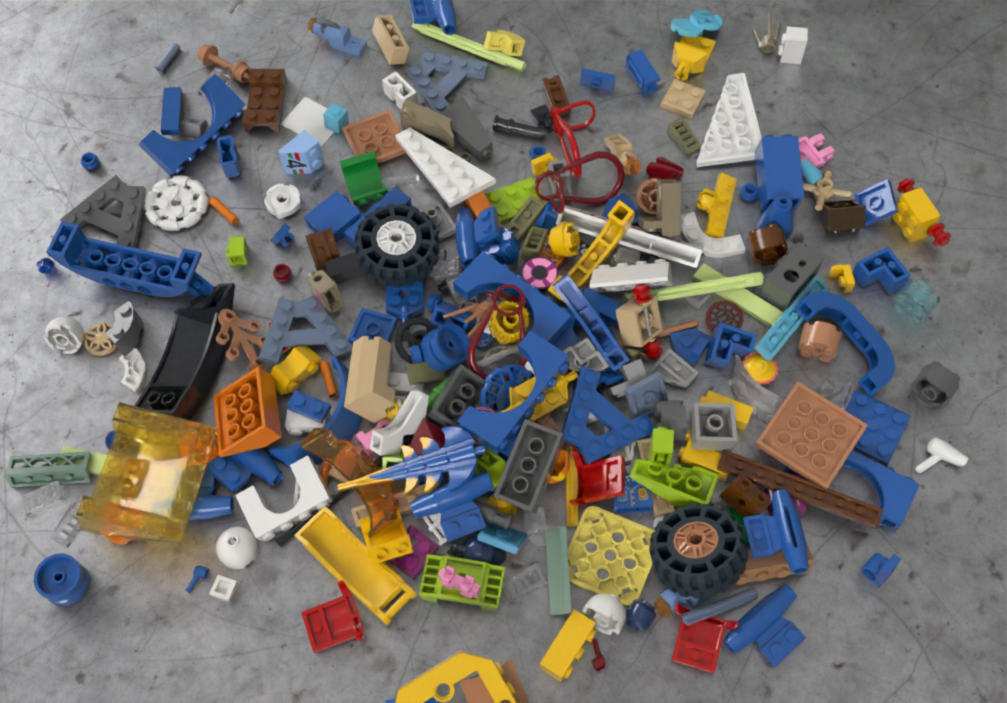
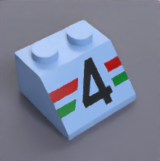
(301, 155)

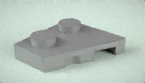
(674, 370)

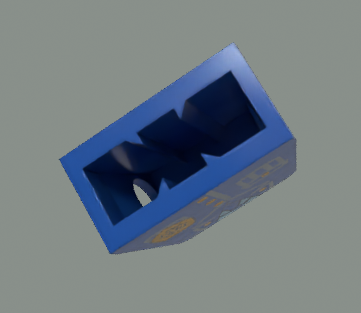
(636, 497)

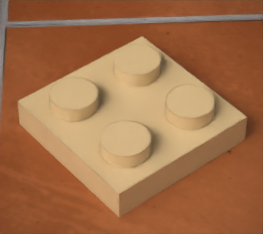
(683, 98)

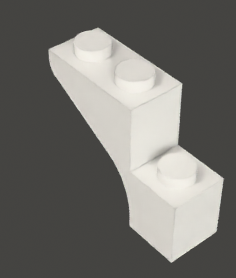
(390, 438)

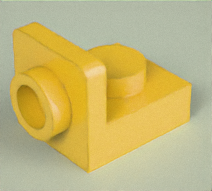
(844, 276)

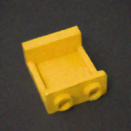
(387, 543)

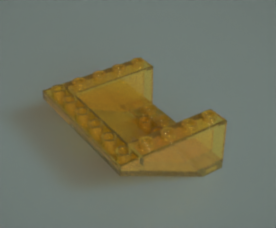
(148, 476)

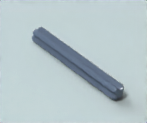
(719, 606)

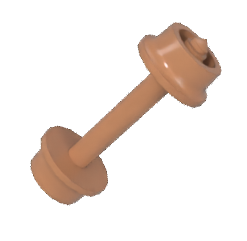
(209, 55)

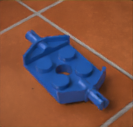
(405, 307)

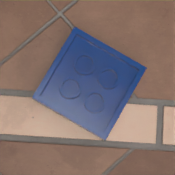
(883, 429)

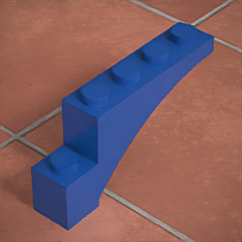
(592, 322)

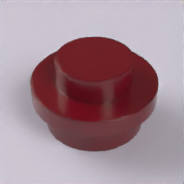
(282, 272)

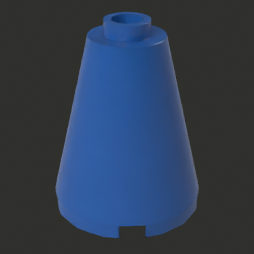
(779, 213)

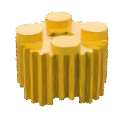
(500, 326)

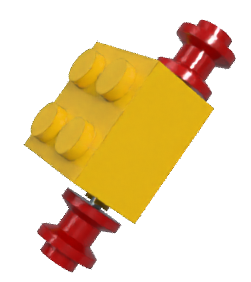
(918, 215)

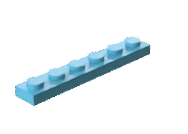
(787, 322)

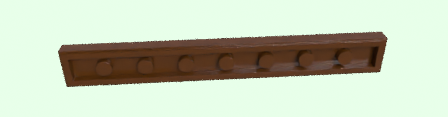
(801, 489)

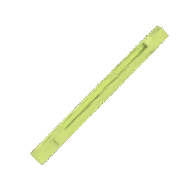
(470, 46)
(704, 287)

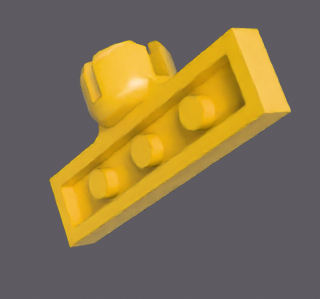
(717, 204)

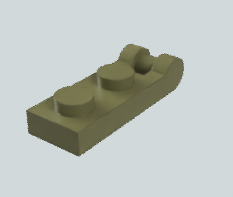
(526, 217)

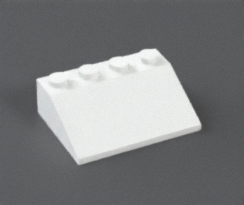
(627, 277)

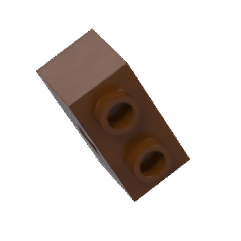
(745, 497)

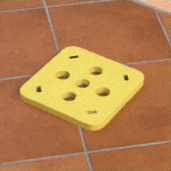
(590, 563)

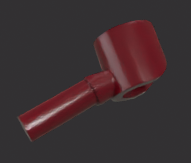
(599, 661)

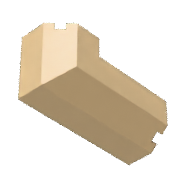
(368, 379)

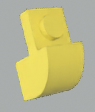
(504, 41)

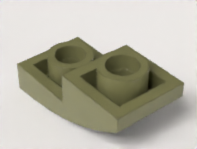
(422, 373)

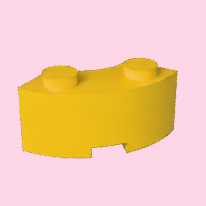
(295, 369)

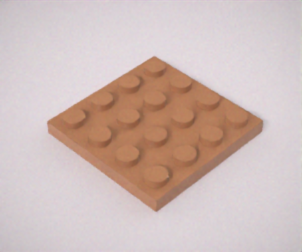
(811, 435)

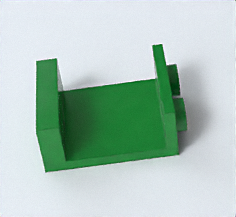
(363, 178)

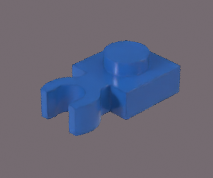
(610, 377)

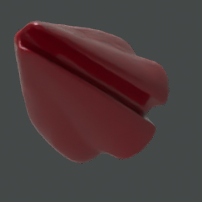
(664, 169)

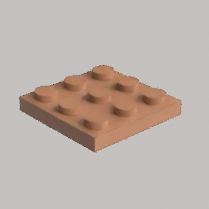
(376, 135)

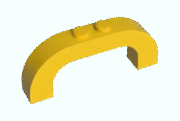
(618, 223)

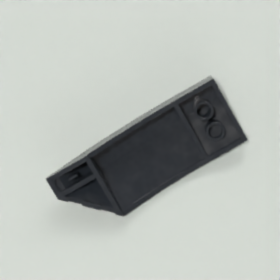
(189, 356)

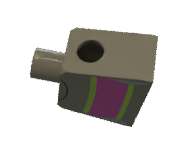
(319, 285)

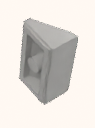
(192, 126)

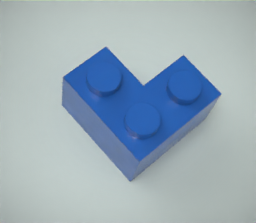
(882, 267)
(726, 341)

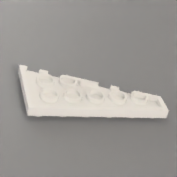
(447, 172)

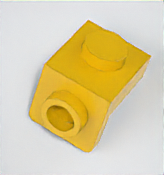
(539, 164)

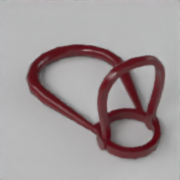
(560, 184)
(475, 339)

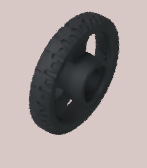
(403, 335)

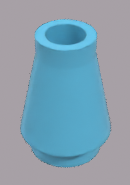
(810, 172)

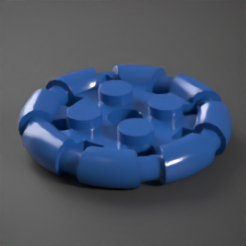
(501, 397)

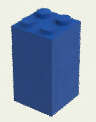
(779, 170)

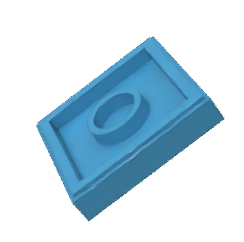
(497, 537)

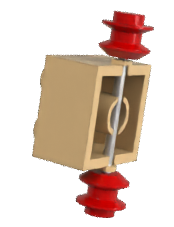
(641, 321)

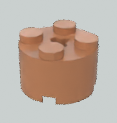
(820, 341)

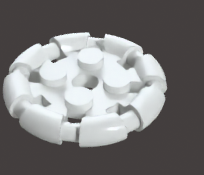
(172, 194)

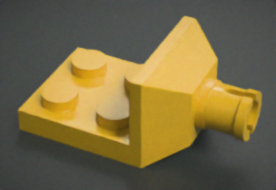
(691, 55)

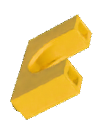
(709, 458)

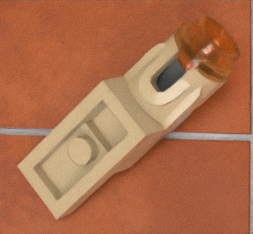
(623, 150)

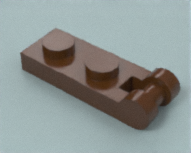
(556, 93)

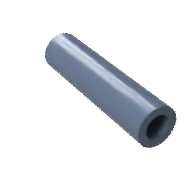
(172, 51)

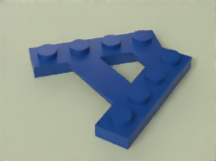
(587, 400)

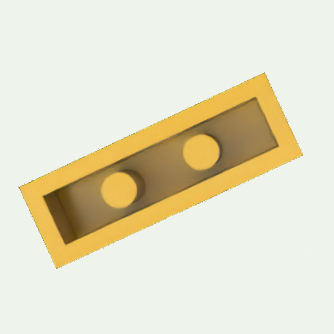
(568, 646)

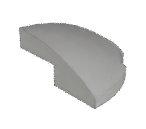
(585, 355)

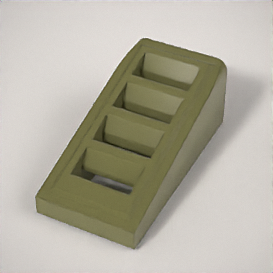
(680, 126)
(529, 247)

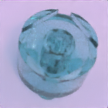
(916, 300)

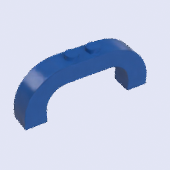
(858, 330)

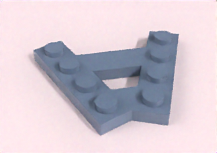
(457, 70)
(324, 330)

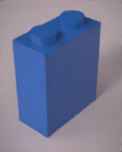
(333, 213)

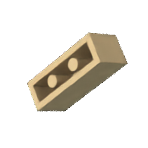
(390, 39)

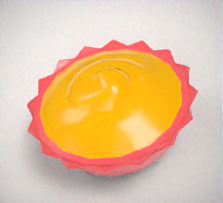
(761, 369)

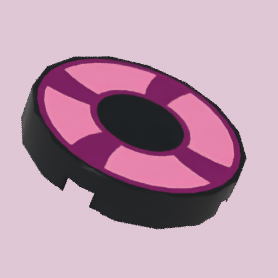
(539, 272)

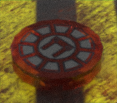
(725, 313)

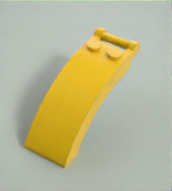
(350, 562)

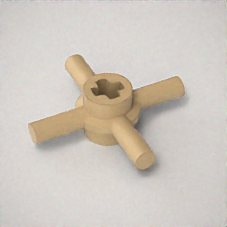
(825, 190)

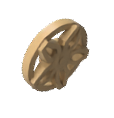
(100, 339)

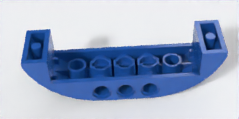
(122, 265)

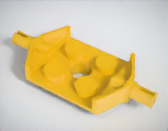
(555, 397)

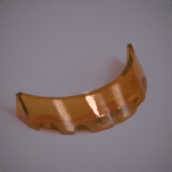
(353, 465)

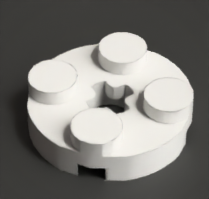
(285, 208)

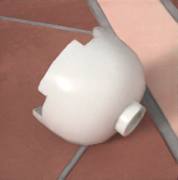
(64, 334)
(237, 547)
(606, 612)

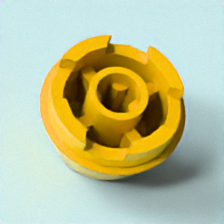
(564, 239)

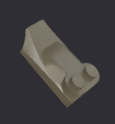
(427, 122)

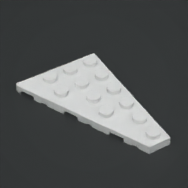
(733, 127)

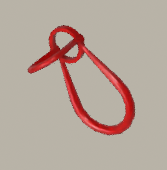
(560, 126)

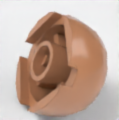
(647, 195)

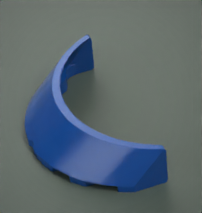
(342, 423)

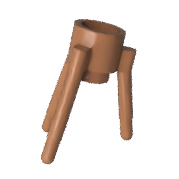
(479, 312)

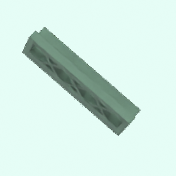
(47, 473)
(558, 572)

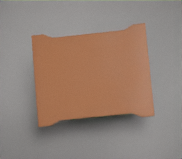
(477, 692)

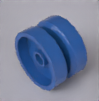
(445, 347)
(61, 579)

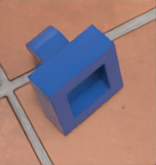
(281, 234)

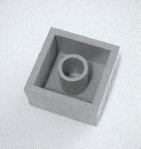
(713, 426)

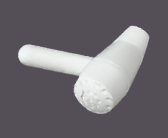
(944, 451)

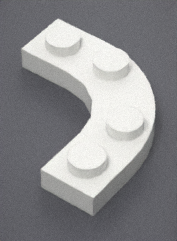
(712, 246)

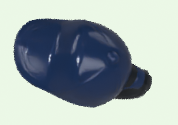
(478, 551)

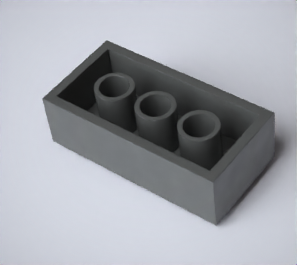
(530, 466)

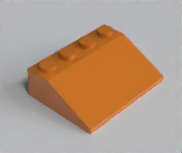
(247, 414)

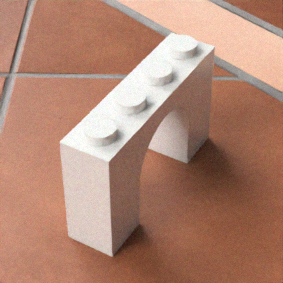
(313, 497)

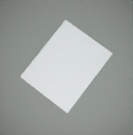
(308, 117)

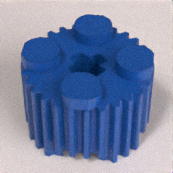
(503, 247)

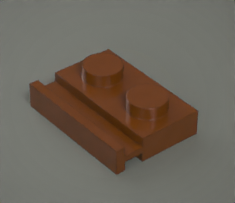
(322, 247)

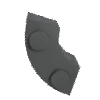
(125, 329)

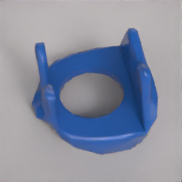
(547, 218)

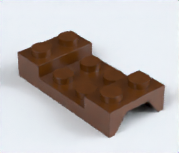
(265, 99)

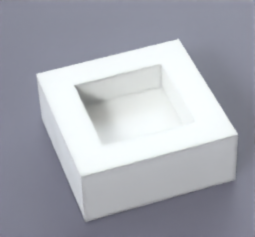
(223, 588)

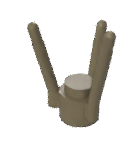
(768, 43)

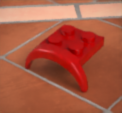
(599, 479)
(333, 622)
(700, 642)

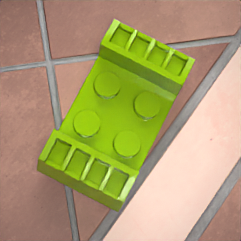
(486, 575)

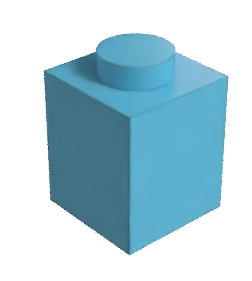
(335, 118)

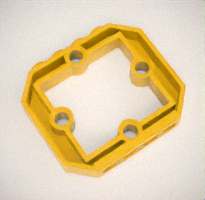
(452, 671)

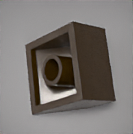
(843, 216)

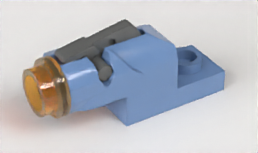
(338, 35)
(667, 600)

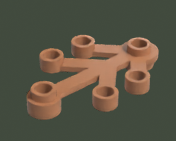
(240, 337)

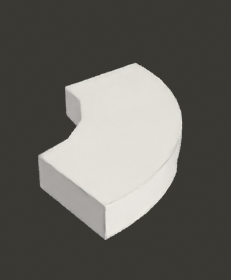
(134, 370)

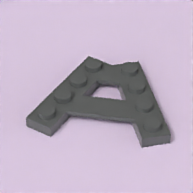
(92, 211)

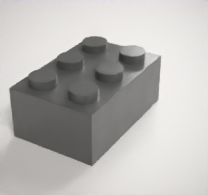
(456, 396)

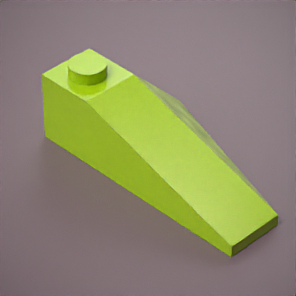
(675, 483)

